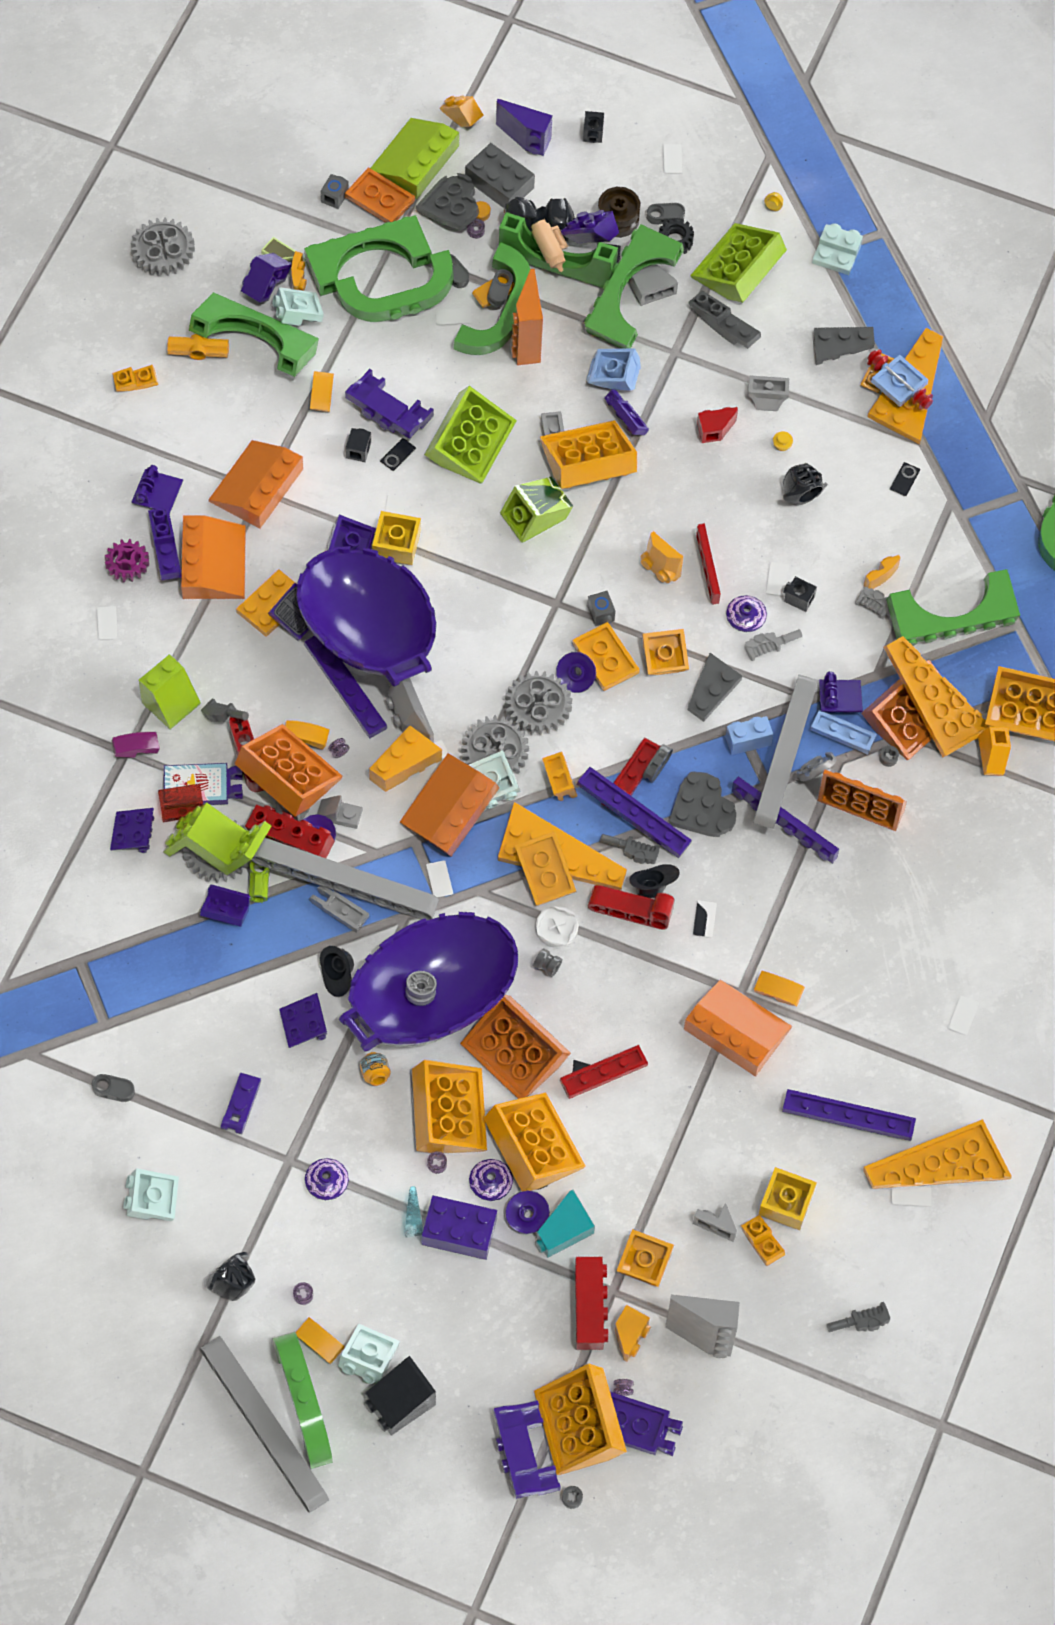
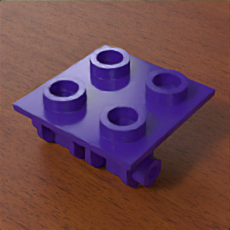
(157, 489)
(840, 694)
(132, 829)
(303, 1020)

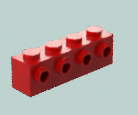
(292, 832)
(590, 1303)

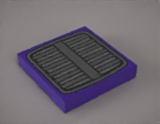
(288, 614)

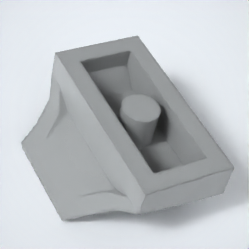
(768, 392)

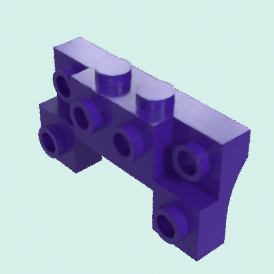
(385, 408)
(518, 1452)

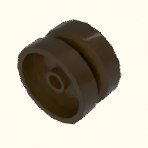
(625, 208)

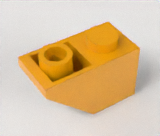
(462, 110)
(994, 750)
(629, 1330)

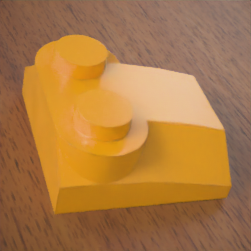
(662, 559)
(665, 652)
(645, 1258)

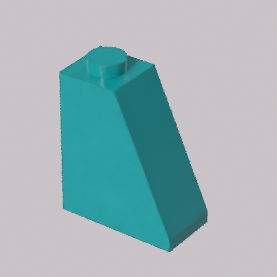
(565, 1226)

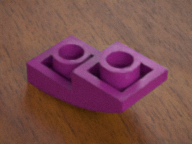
(133, 743)

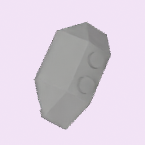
(408, 709)

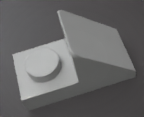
(340, 812)
(720, 1226)

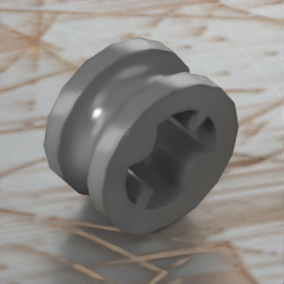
(885, 760)
(572, 1505)

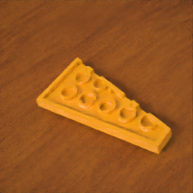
(908, 418)
(952, 1158)

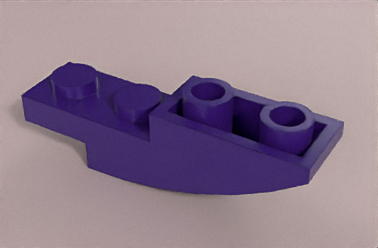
(164, 543)

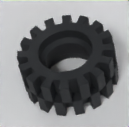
(680, 228)

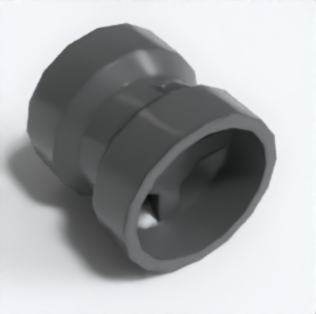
(547, 962)

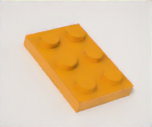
(261, 601)
(609, 655)
(545, 868)

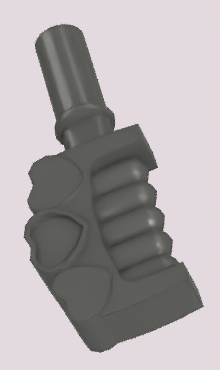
(220, 712)
(634, 850)
(866, 1319)

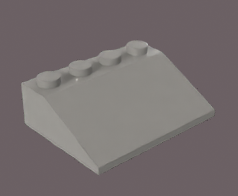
(704, 1323)

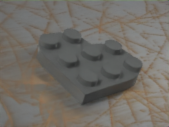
(451, 202)
(701, 807)

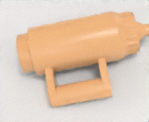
(550, 243)

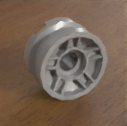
(420, 988)

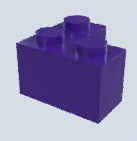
(263, 275)

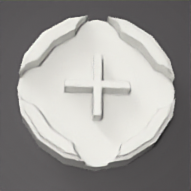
(557, 926)

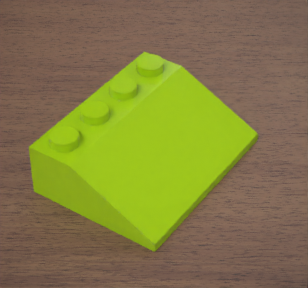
(417, 154)
(740, 261)
(470, 435)

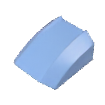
(614, 369)

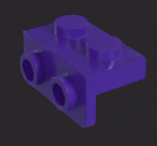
(226, 905)

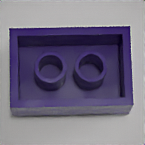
(459, 1227)

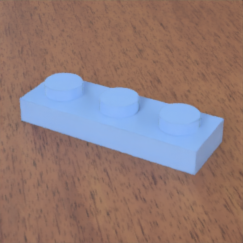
(843, 732)

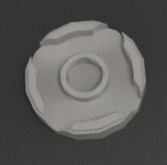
(816, 766)

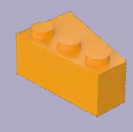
(404, 758)

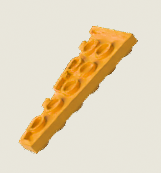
(941, 706)
(582, 861)

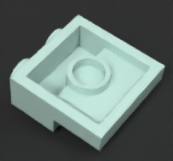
(837, 249)
(297, 305)
(498, 769)
(151, 1195)
(368, 1354)

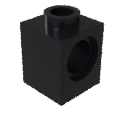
(596, 121)
(358, 444)
(799, 601)

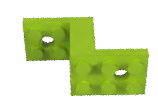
(216, 838)

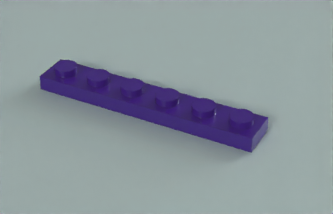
(346, 687)
(634, 812)
(788, 822)
(849, 1115)

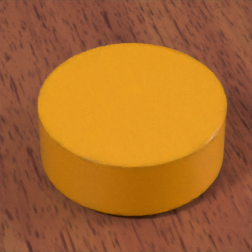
(484, 210)

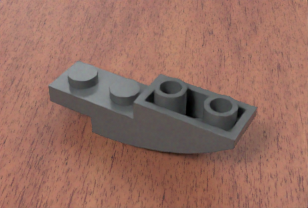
(721, 320)

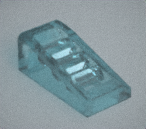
(413, 1222)

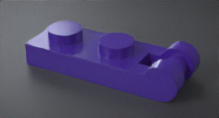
(241, 1102)

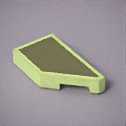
(279, 248)

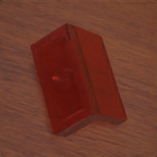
(179, 800)

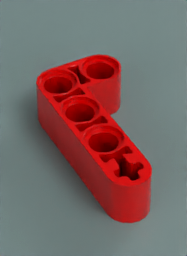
(242, 736)
(632, 907)

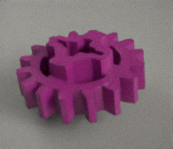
(127, 559)

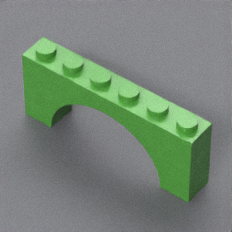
(400, 236)
(644, 250)
(588, 267)
(222, 314)
(917, 624)

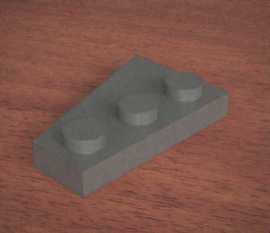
(839, 341)
(712, 687)

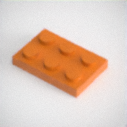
(379, 196)

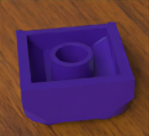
(350, 533)

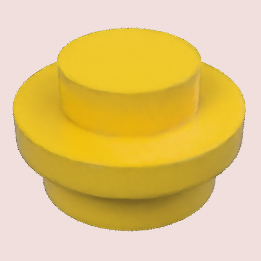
(774, 201)
(782, 440)

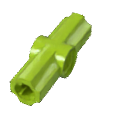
(258, 883)

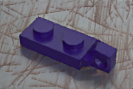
(626, 413)

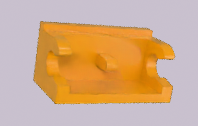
(559, 776)

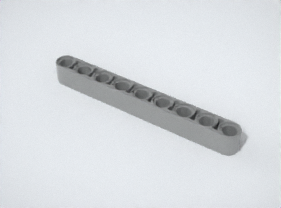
(785, 751)
(346, 879)
(264, 1424)

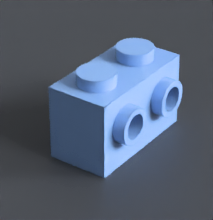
(749, 735)

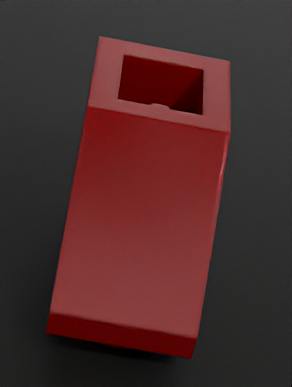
(716, 423)

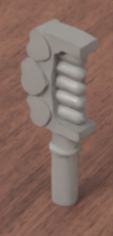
(875, 601)
(768, 642)

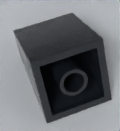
(400, 1396)

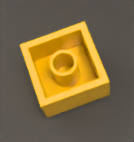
(397, 537)
(787, 1198)

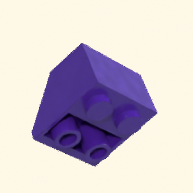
(591, 227)

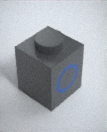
(334, 191)
(601, 608)

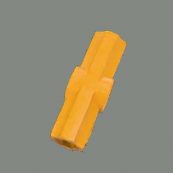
(198, 347)

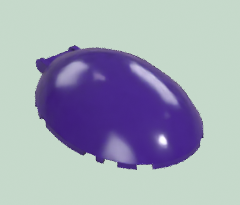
(368, 612)
(472, 969)

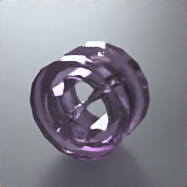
(479, 233)
(339, 748)
(435, 1168)
(298, 1298)
(623, 1387)

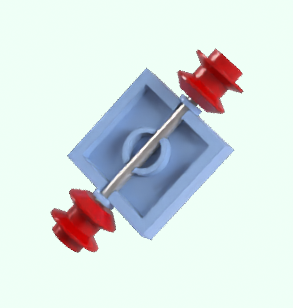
(899, 380)

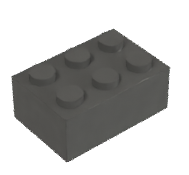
(499, 175)

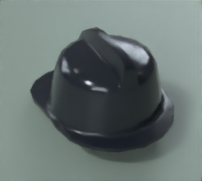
(654, 879)
(336, 970)

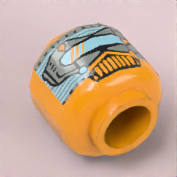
(375, 1068)

